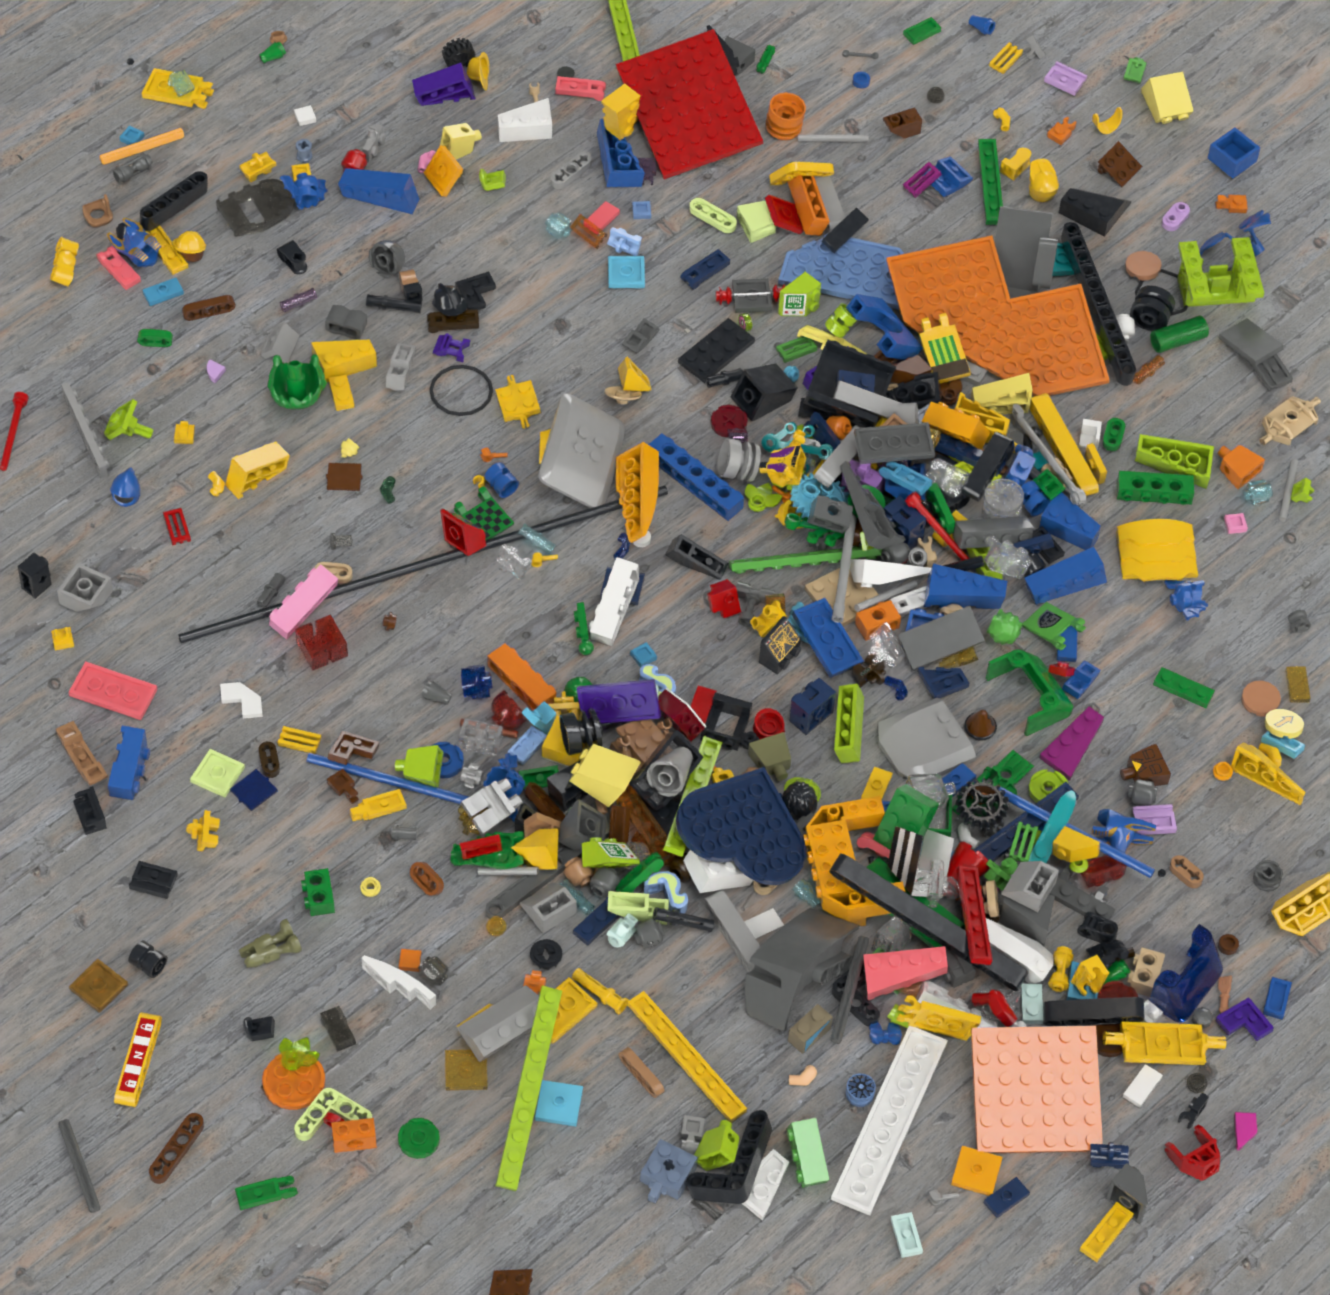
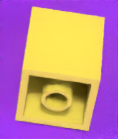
(1168, 98)
(603, 773)

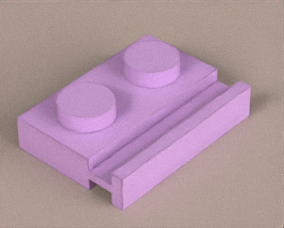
(1065, 78)
(1159, 815)

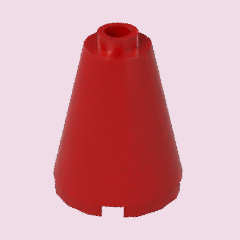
(966, 857)

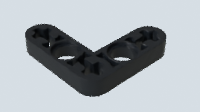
(858, 1011)

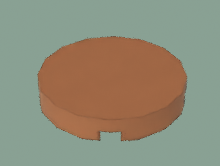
(1143, 265)
(1260, 697)

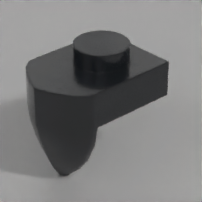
(259, 1028)

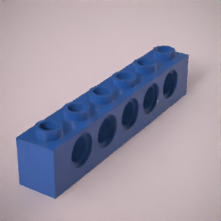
(697, 478)

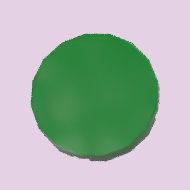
(418, 1138)

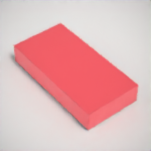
(603, 216)

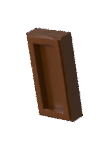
(619, 823)

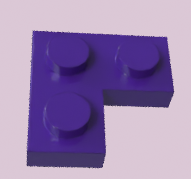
(1245, 1015)

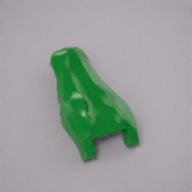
(498, 860)

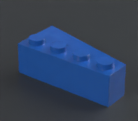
(618, 161)
(380, 188)
(1067, 577)

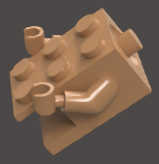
(640, 739)

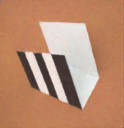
(906, 853)

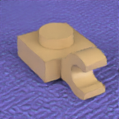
(931, 555)

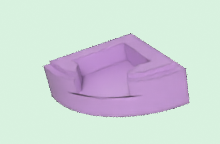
(215, 370)

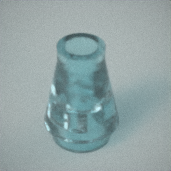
(806, 892)

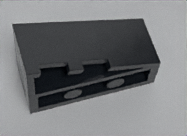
(562, 790)

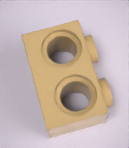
(1145, 971)

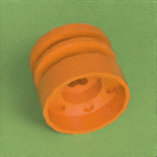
(785, 116)

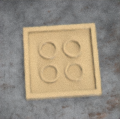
(827, 587)

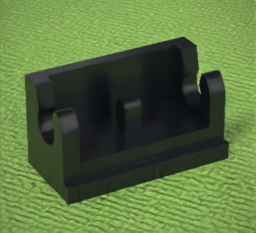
(89, 811)

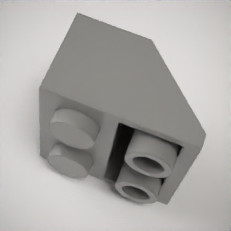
(1031, 884)
(550, 906)

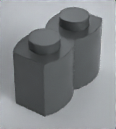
(346, 321)

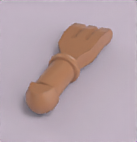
(1224, 986)

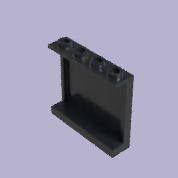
(824, 381)

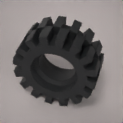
(461, 46)

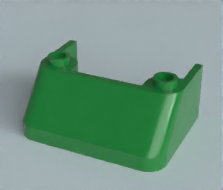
(1053, 699)

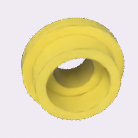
(370, 882)

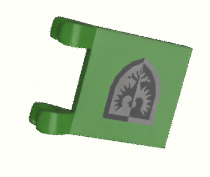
(1051, 622)

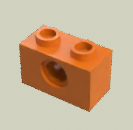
(871, 618)
(354, 1135)

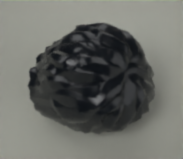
(800, 799)

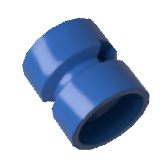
(501, 480)
(1034, 499)

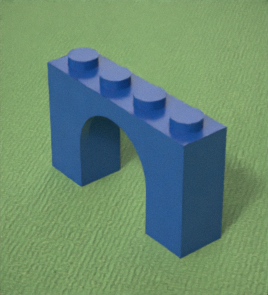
(898, 340)

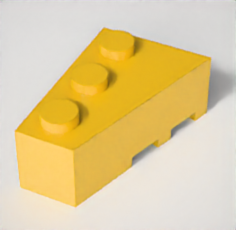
(344, 357)
(254, 466)

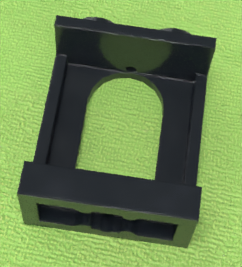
(731, 706)

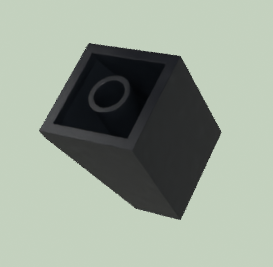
(763, 390)

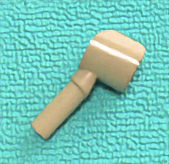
(534, 91)

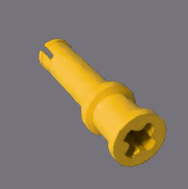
(607, 995)

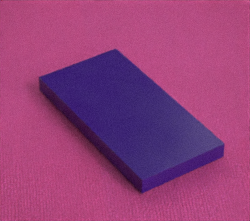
(621, 701)

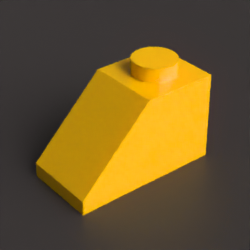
(1074, 846)

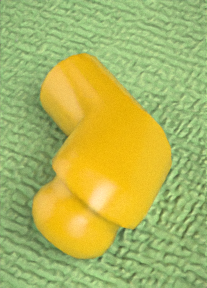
(218, 484)
(1272, 752)

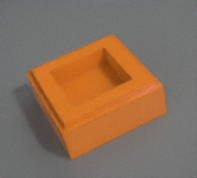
(410, 960)

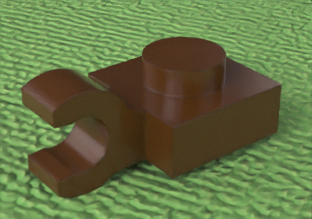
(343, 783)

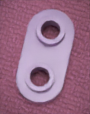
(1178, 213)

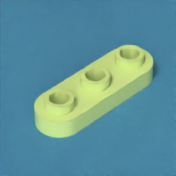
(721, 220)

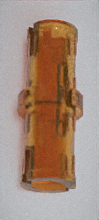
(1148, 369)

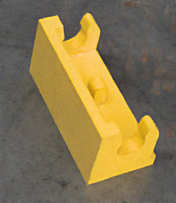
(1091, 974)

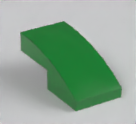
(1049, 484)

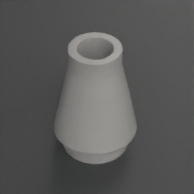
(922, 554)

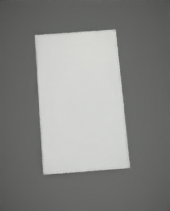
(764, 923)

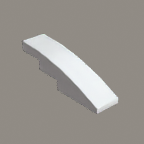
(393, 978)

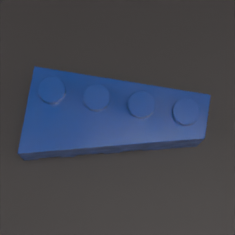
(963, 588)

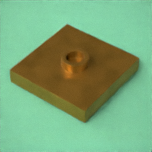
(98, 985)

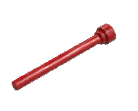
(20, 400)
(914, 501)

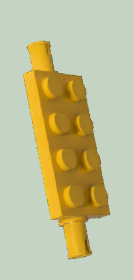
(1163, 1042)

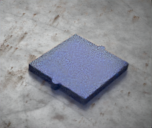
(253, 790)

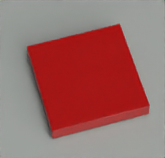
(784, 214)

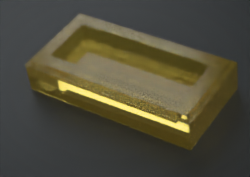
(1298, 684)

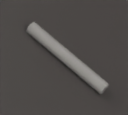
(513, 871)

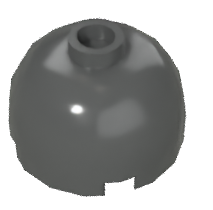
(387, 258)

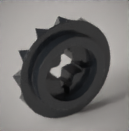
(553, 949)

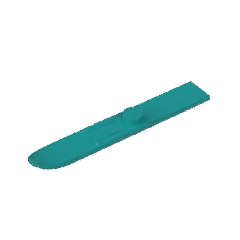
(1054, 825)

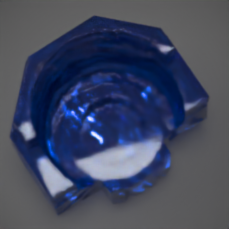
(476, 682)

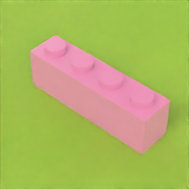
(303, 601)

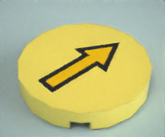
(1284, 723)

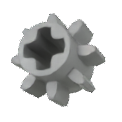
(472, 775)

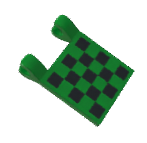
(486, 515)

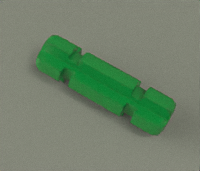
(765, 59)

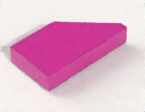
(1244, 1128)

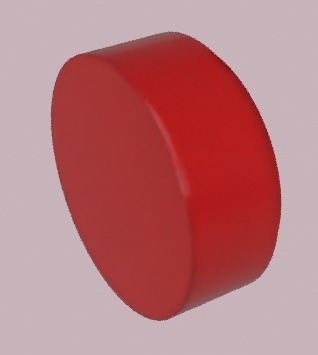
(330, 1118)

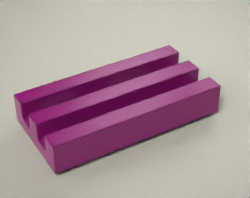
(924, 182)

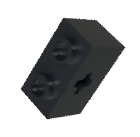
(34, 575)

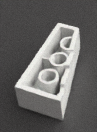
(614, 602)

